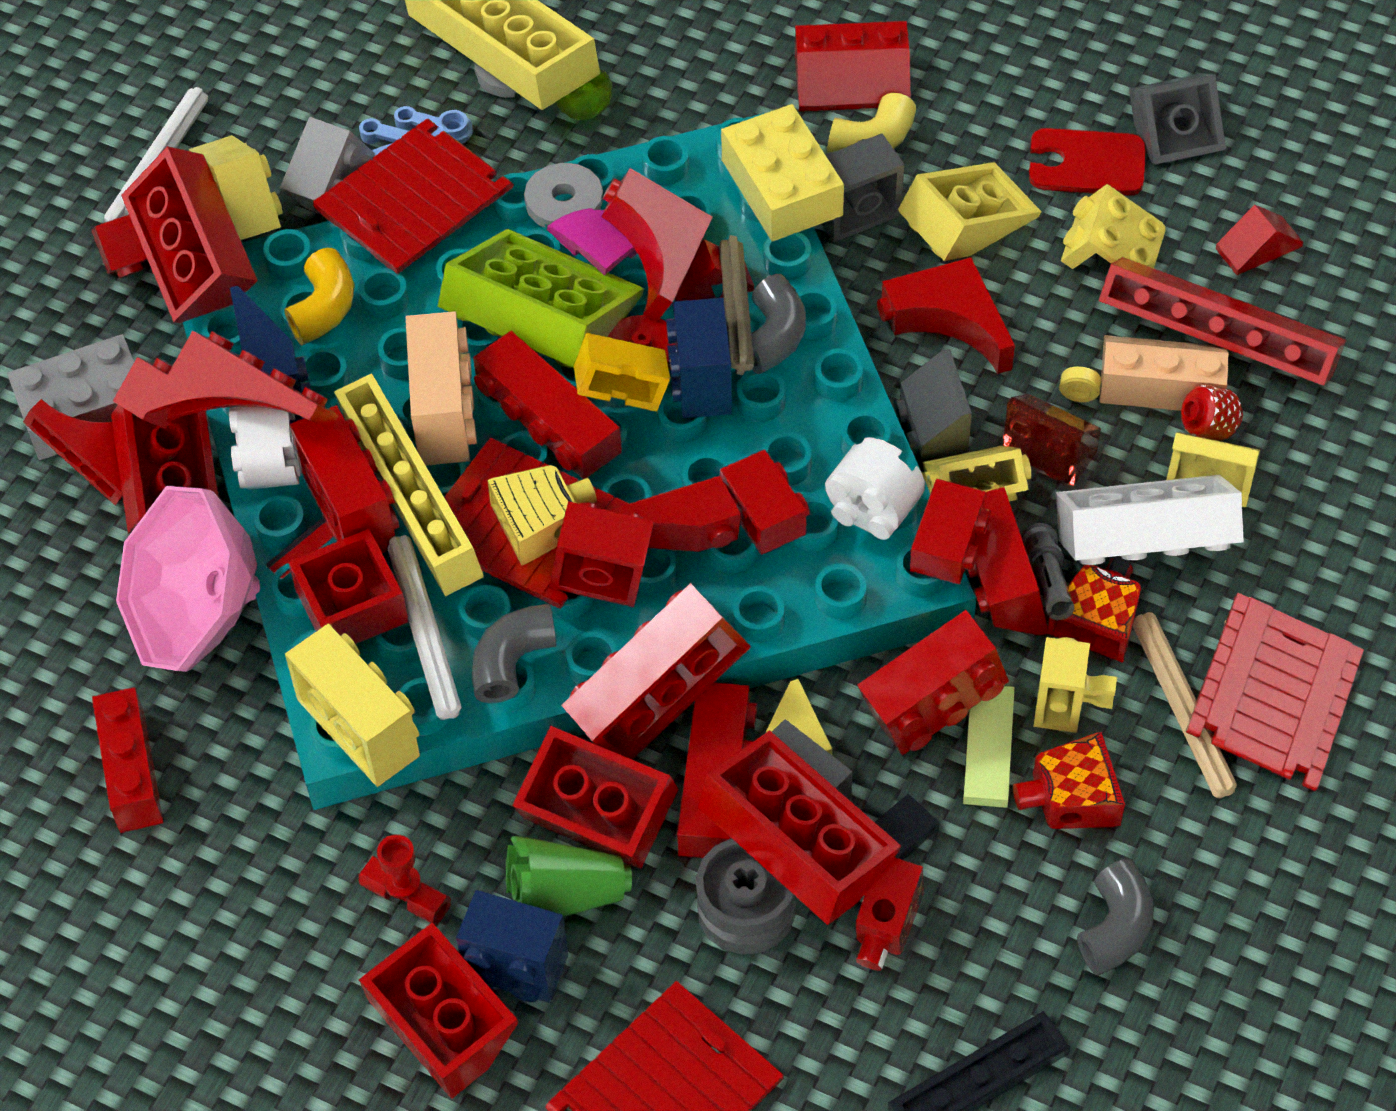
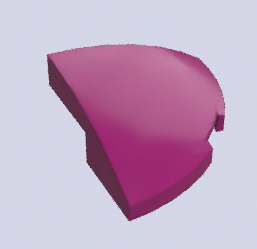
(592, 237)

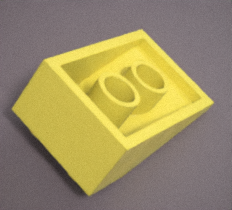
(965, 209)

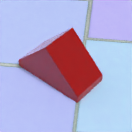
(1257, 240)
(704, 273)

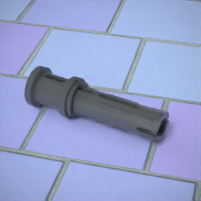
(1046, 564)

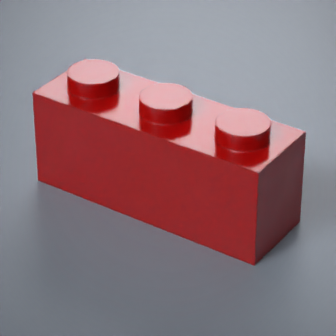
(127, 760)

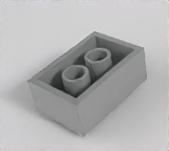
(74, 383)

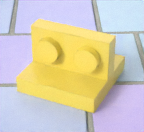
(1209, 457)

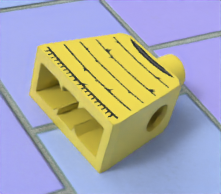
(534, 507)

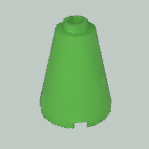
(564, 876)

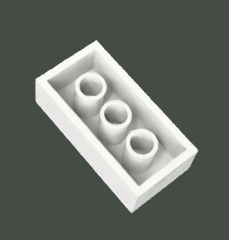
(1149, 518)

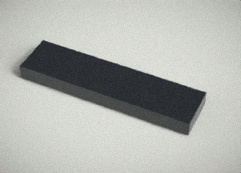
(988, 1070)

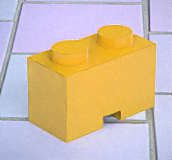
(621, 371)

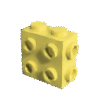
(982, 470)

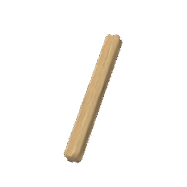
(1182, 703)

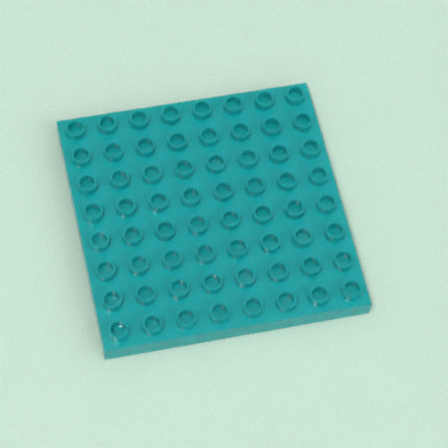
(797, 606)

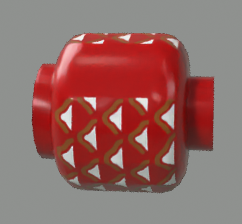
(1211, 412)

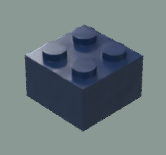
(700, 358)
(514, 946)

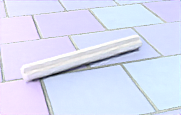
(170, 136)
(424, 628)

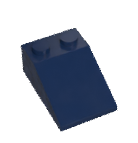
(267, 341)

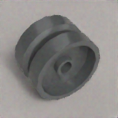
(741, 902)

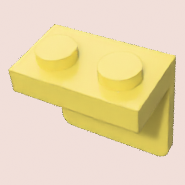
(1113, 229)

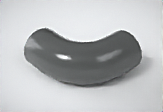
(783, 325)
(502, 646)
(1127, 920)

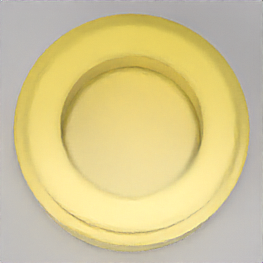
(1080, 384)

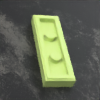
(989, 751)

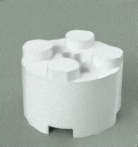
(264, 447)
(874, 488)

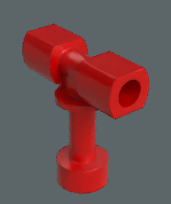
(396, 877)

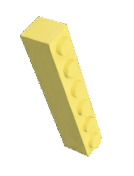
(412, 486)

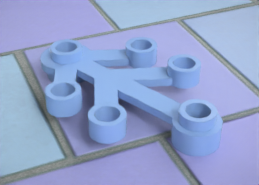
(451, 121)

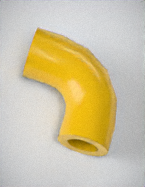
(329, 300)

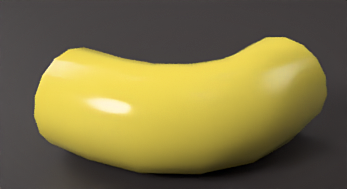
(892, 119)

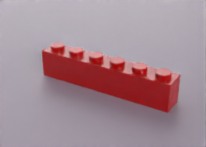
(1222, 320)

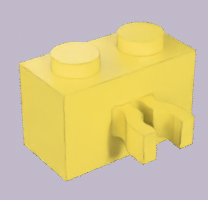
(1066, 685)

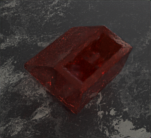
(1050, 437)

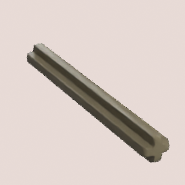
(736, 304)

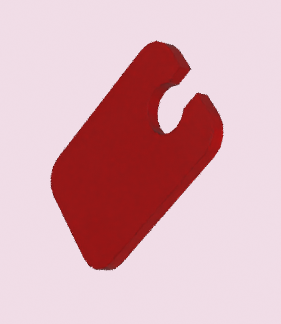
(1089, 161)

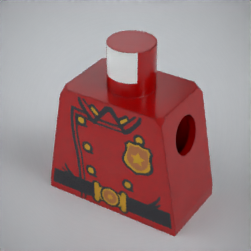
(891, 899)

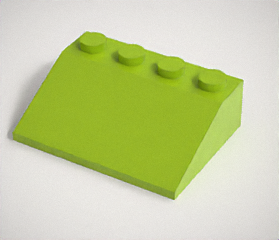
(536, 294)

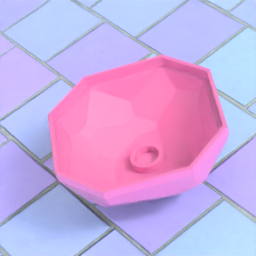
(184, 578)

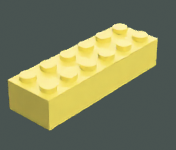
(516, 43)

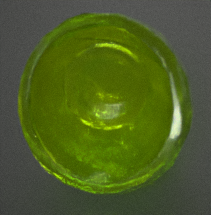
(588, 99)

